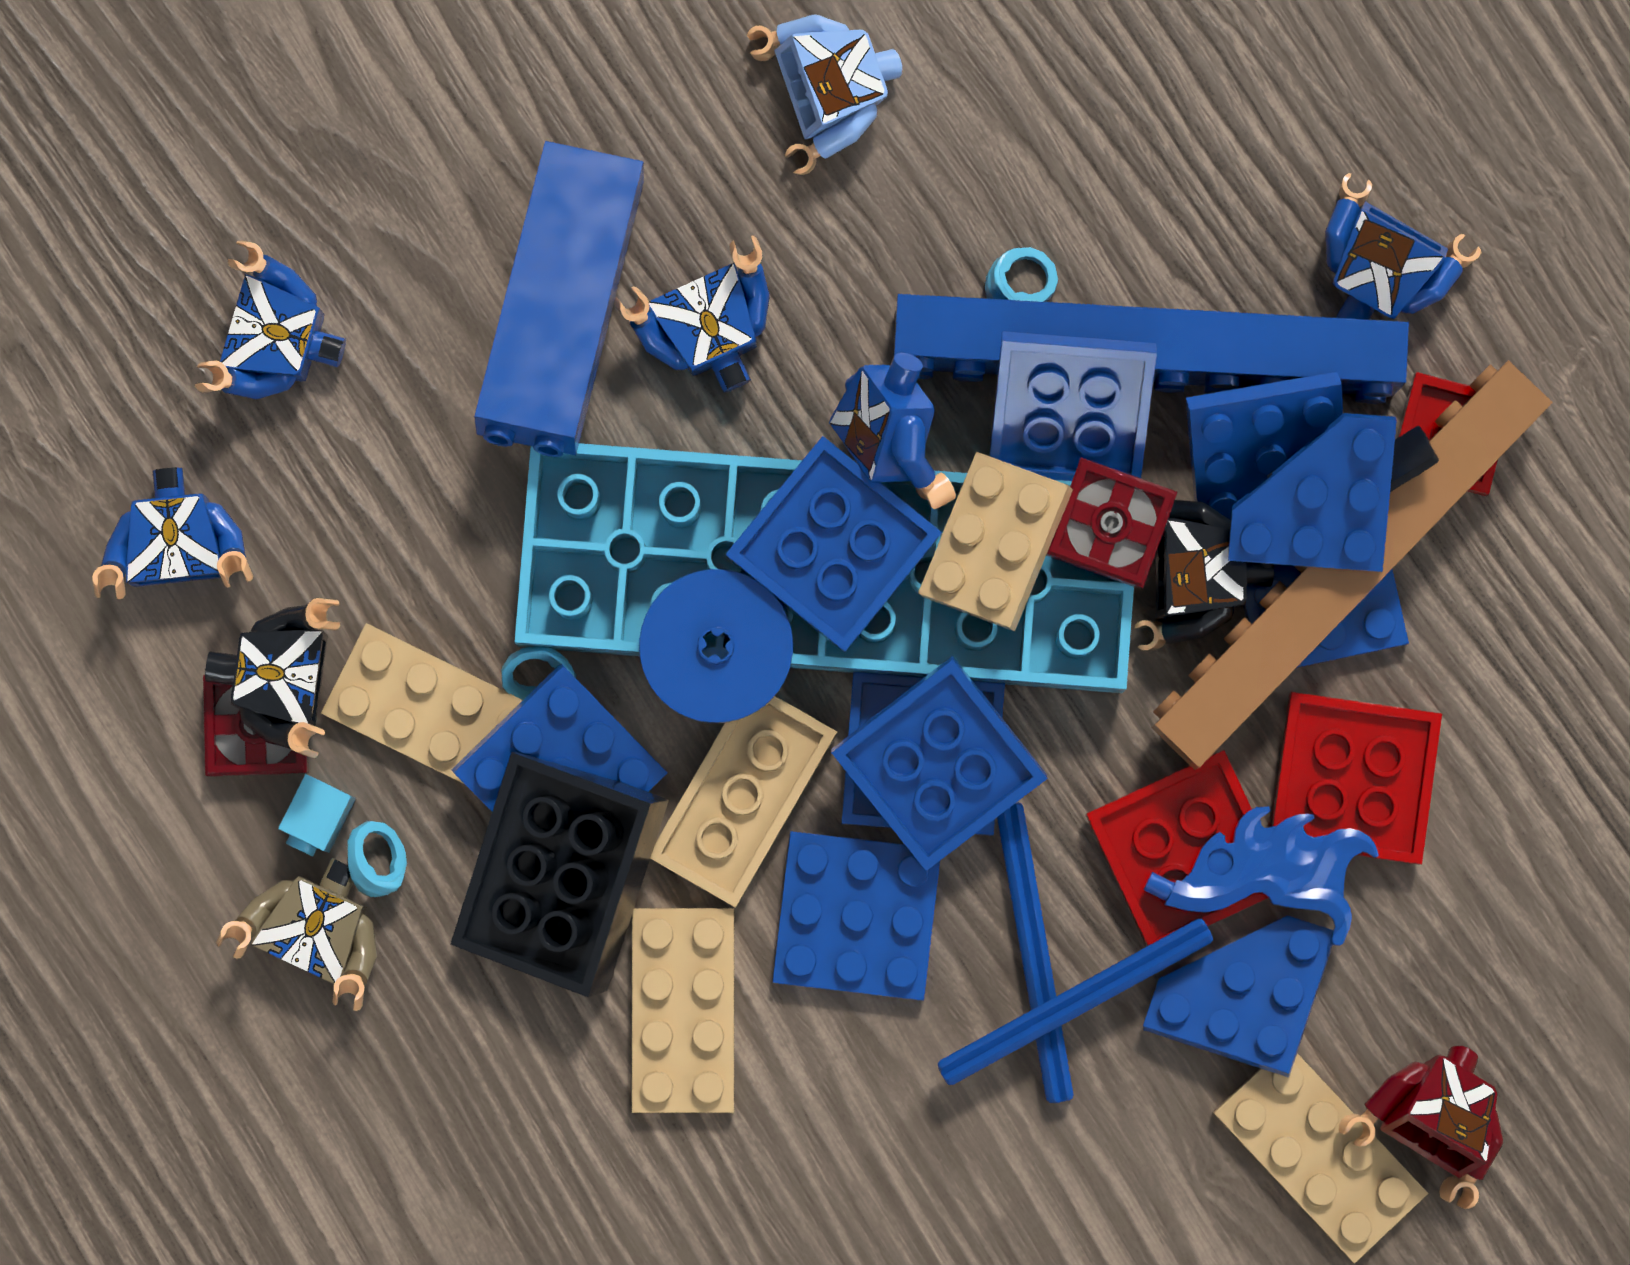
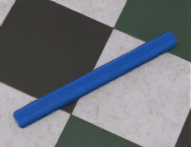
(1034, 948)
(1075, 1001)

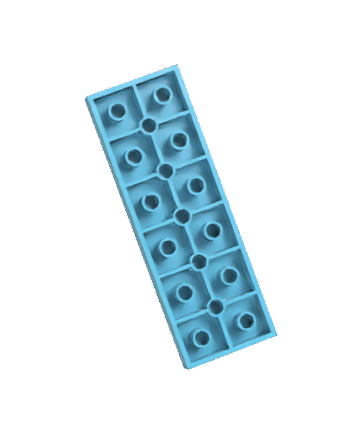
(630, 521)

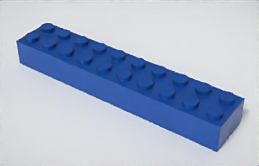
(1192, 345)

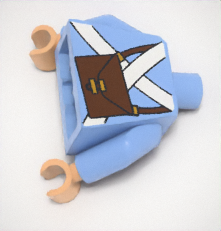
(830, 80)

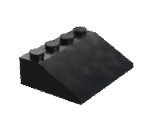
(559, 873)

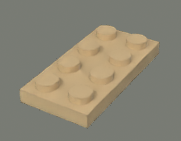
(415, 701)
(742, 798)
(683, 1010)
(1296, 1137)

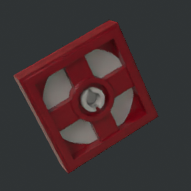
(1112, 523)
(234, 747)

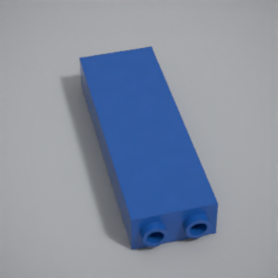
(559, 300)

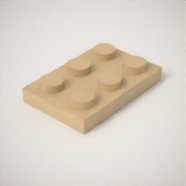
(995, 541)

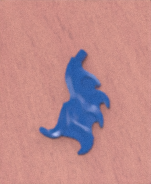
(1273, 861)

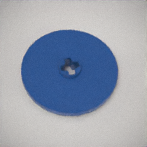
(675, 642)

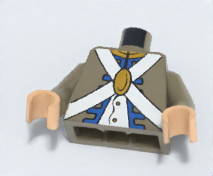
(312, 929)

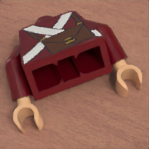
(1440, 1114)

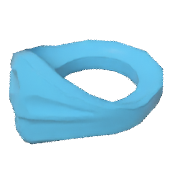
(996, 283)
(547, 654)
(362, 873)

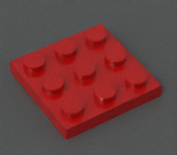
(1359, 771)
(1163, 833)

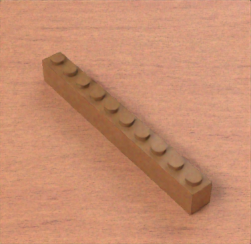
(1321, 597)

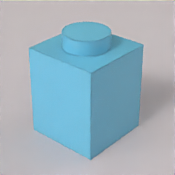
(315, 816)

